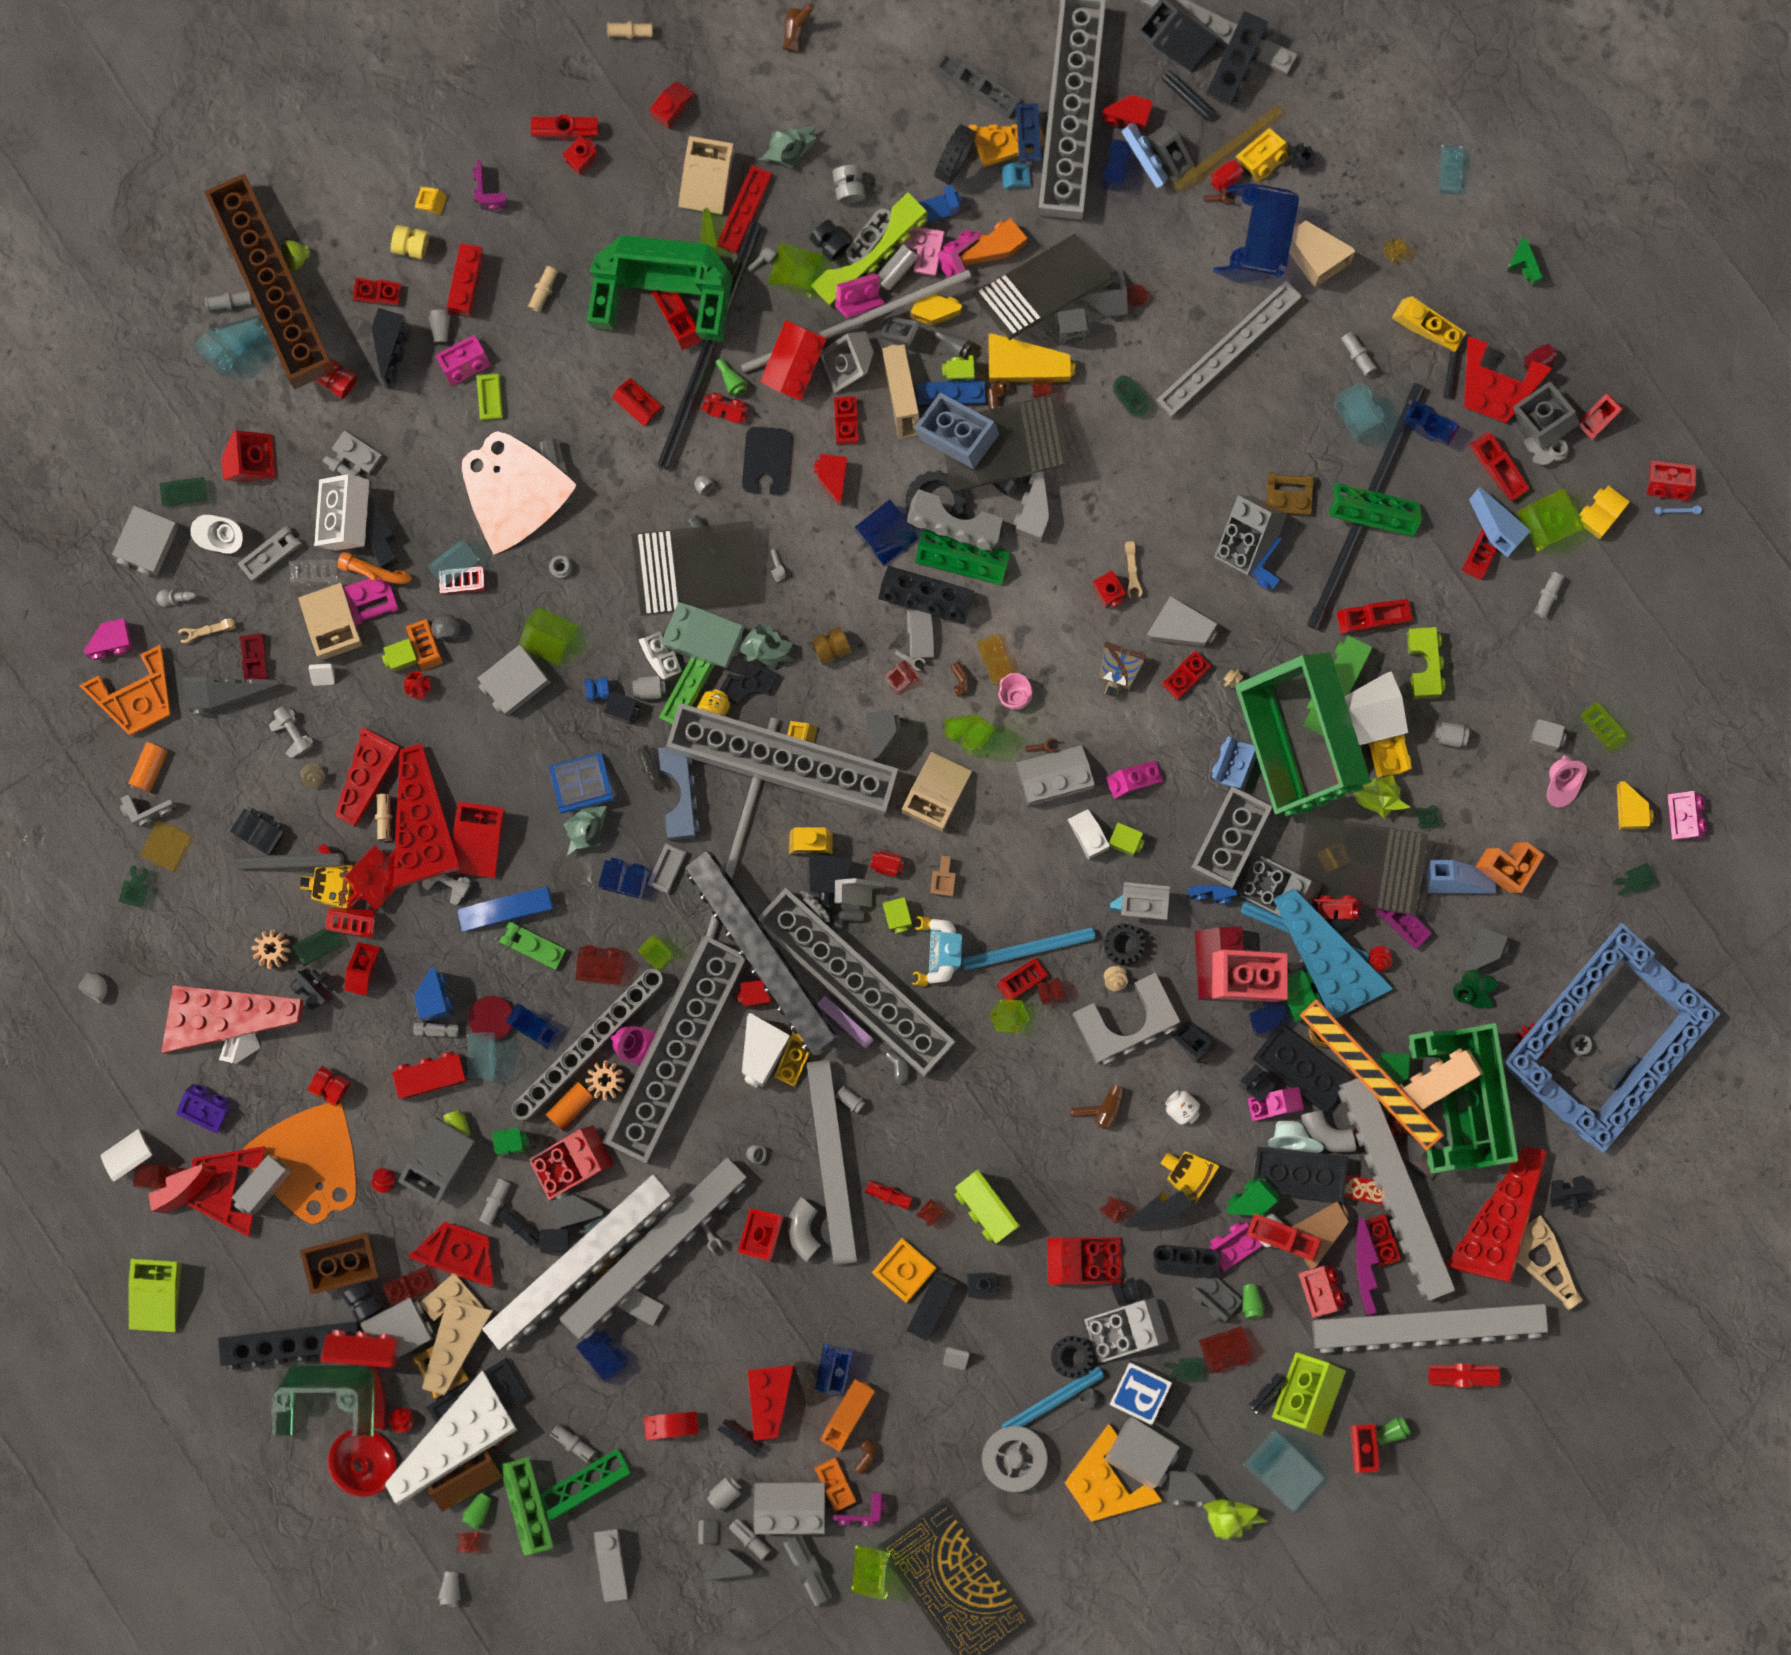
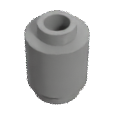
(648, 688)
(1452, 734)
(724, 1493)

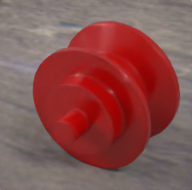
(1380, 958)
(383, 1180)
(401, 1420)

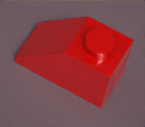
(670, 104)
(831, 475)
(361, 968)

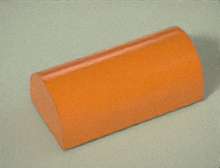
(148, 767)
(569, 1106)

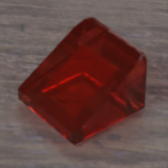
(900, 676)

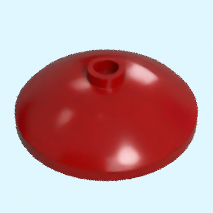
(373, 1457)

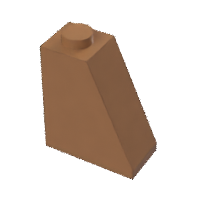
(1326, 1226)

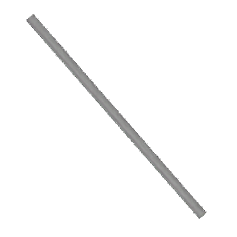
(870, 315)
(741, 831)

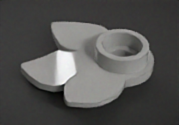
(1547, 455)

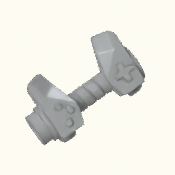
(286, 719)
(459, 886)

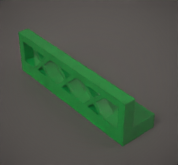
(1375, 512)
(961, 560)
(584, 1494)

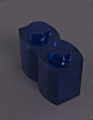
(1117, 165)
(623, 878)

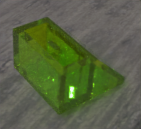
(970, 732)

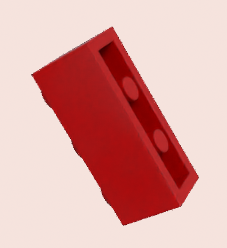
(465, 280)
(429, 1075)

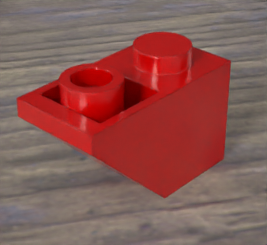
(1127, 111)

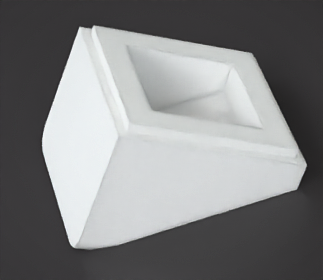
(322, 674)

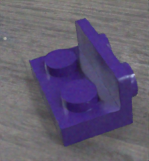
(204, 1107)

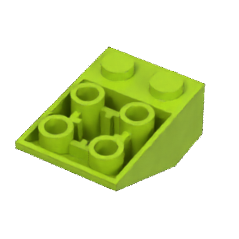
(153, 1295)

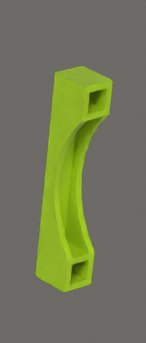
(904, 218)

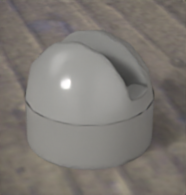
(703, 484)
(756, 1154)

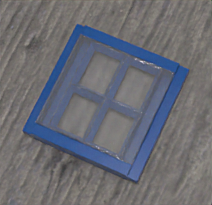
(581, 783)

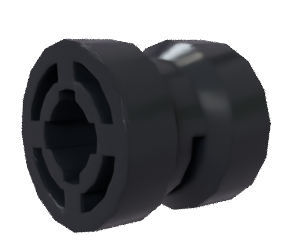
(1126, 1291)

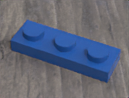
(961, 391)

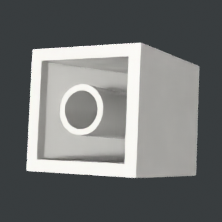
(1377, 710)
(762, 1050)

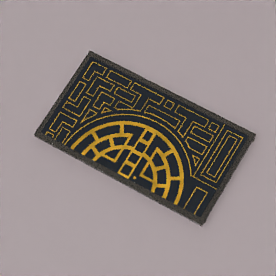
(955, 1583)

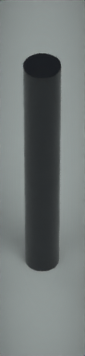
(1451, 373)

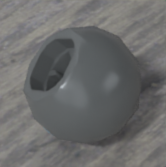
(445, 627)

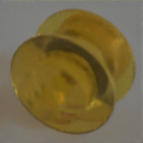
(1395, 249)

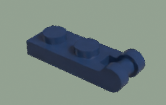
(1028, 132)

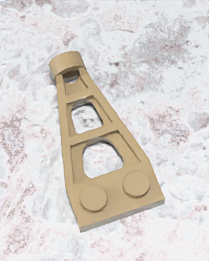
(1539, 1233)

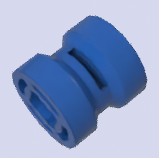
(602, 688)

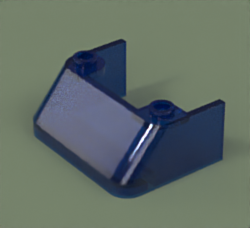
(1267, 235)

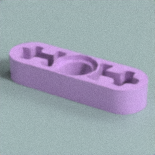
(845, 1022)

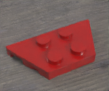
(457, 1253)

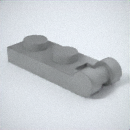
(269, 554)

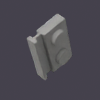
(1145, 901)

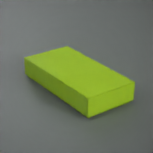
(489, 397)

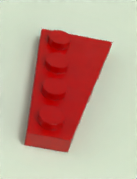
(369, 768)

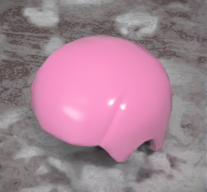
(1015, 691)

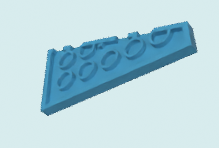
(1335, 967)

